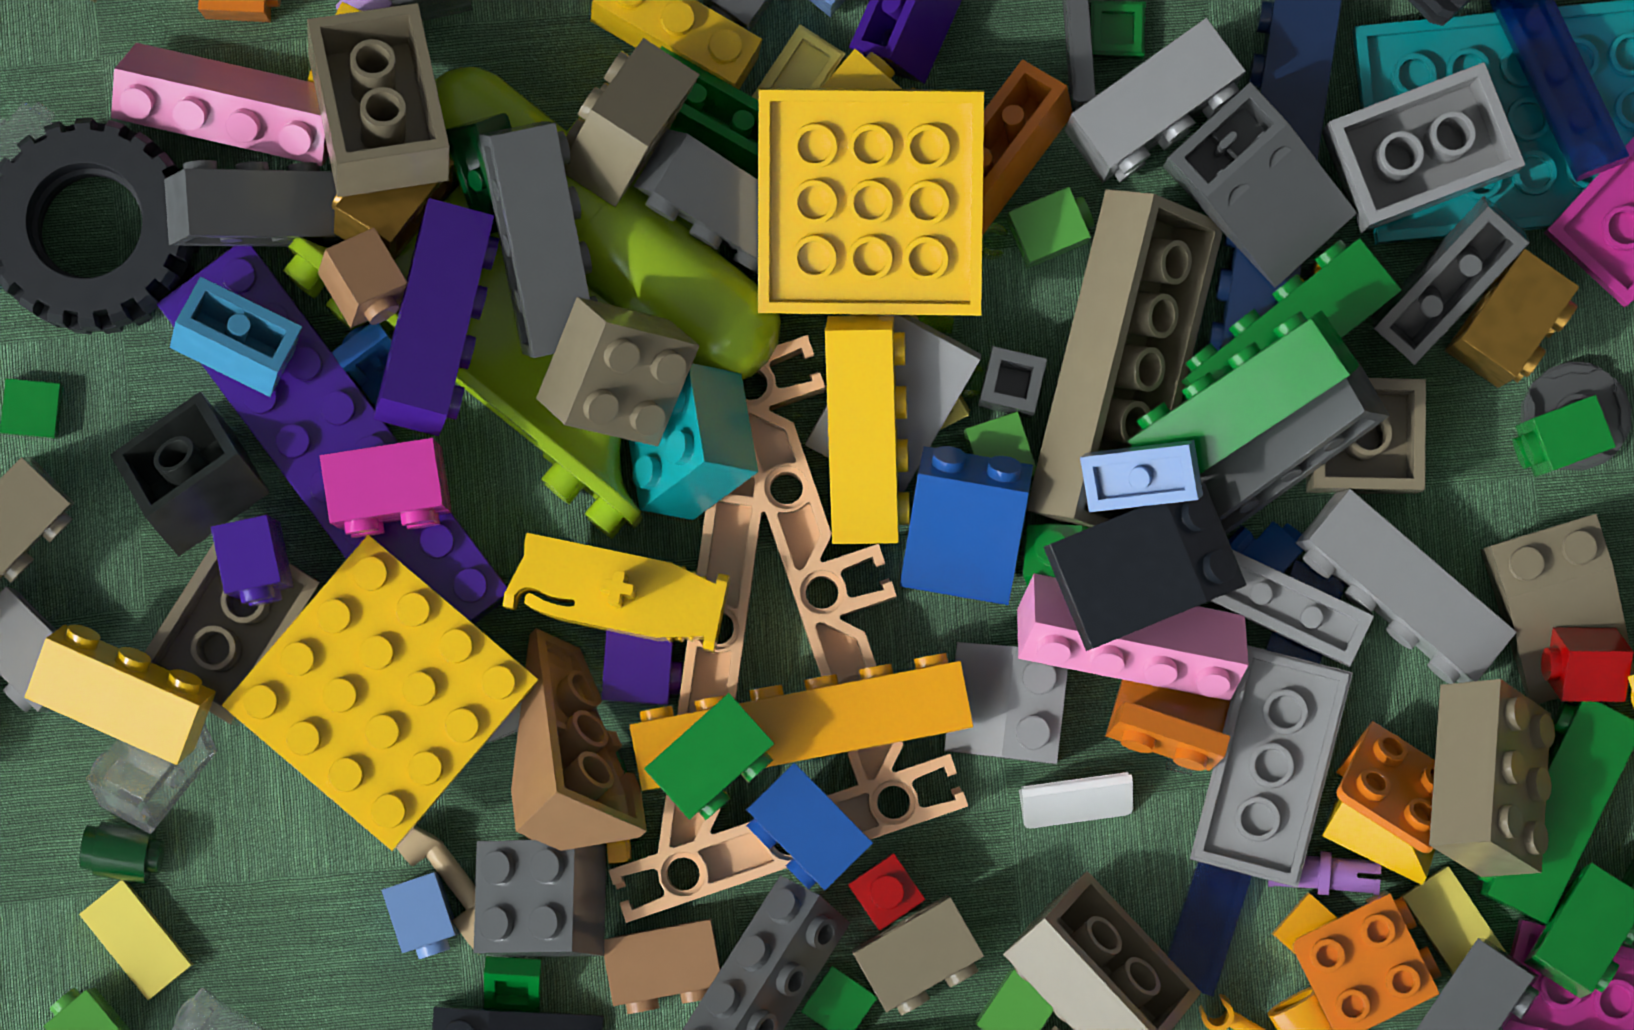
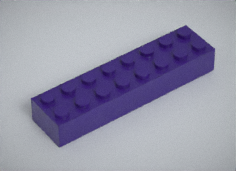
(325, 412)

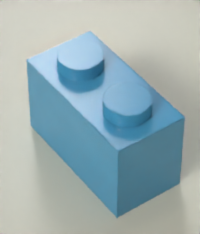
(235, 336)

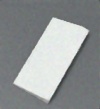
(1077, 800)

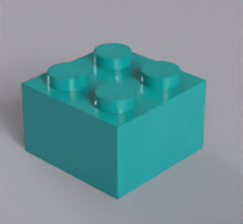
(702, 450)

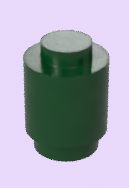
(121, 852)

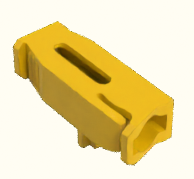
(619, 592)

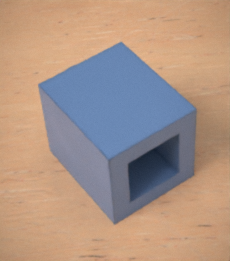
(421, 915)

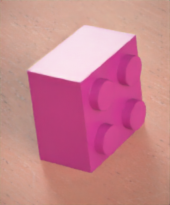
(386, 486)

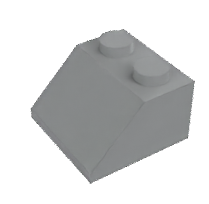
(1011, 704)

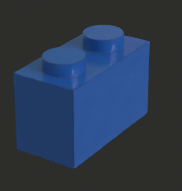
(808, 828)

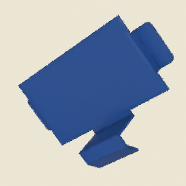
(1273, 548)

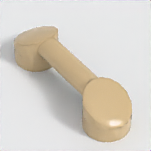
(423, 844)

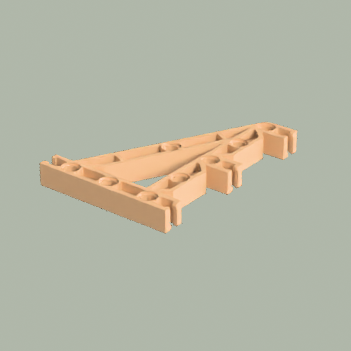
(838, 648)

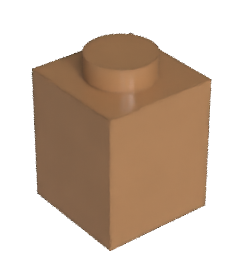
(363, 279)

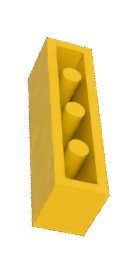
(863, 429)

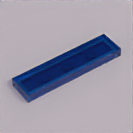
(1562, 85)

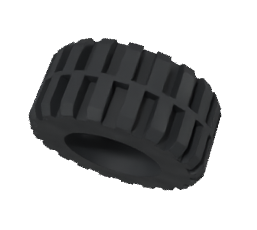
(31, 185)

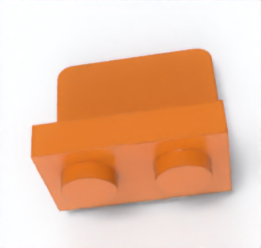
(1170, 724)
(1390, 785)
(1367, 964)

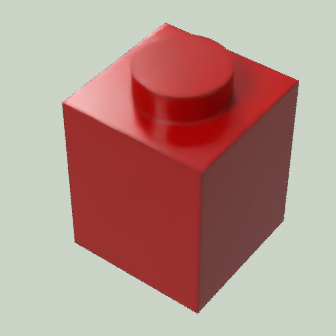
(1587, 664)
(886, 891)

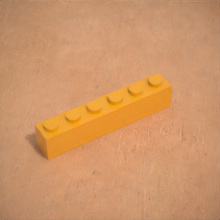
(830, 715)

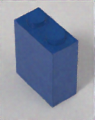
(966, 524)

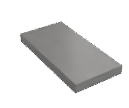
(1274, 767)

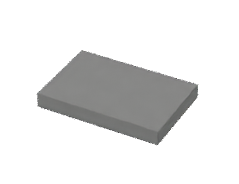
(934, 378)

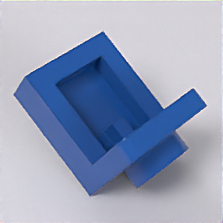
(365, 357)

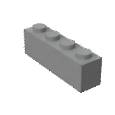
(1404, 588)

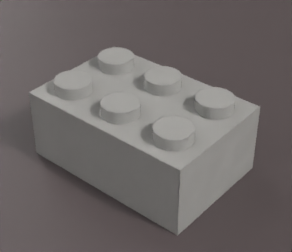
(1155, 103)
(1423, 147)

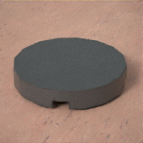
(1573, 383)

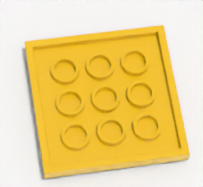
(870, 201)
(380, 692)

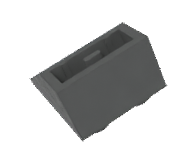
(1260, 185)

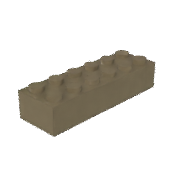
(1125, 341)

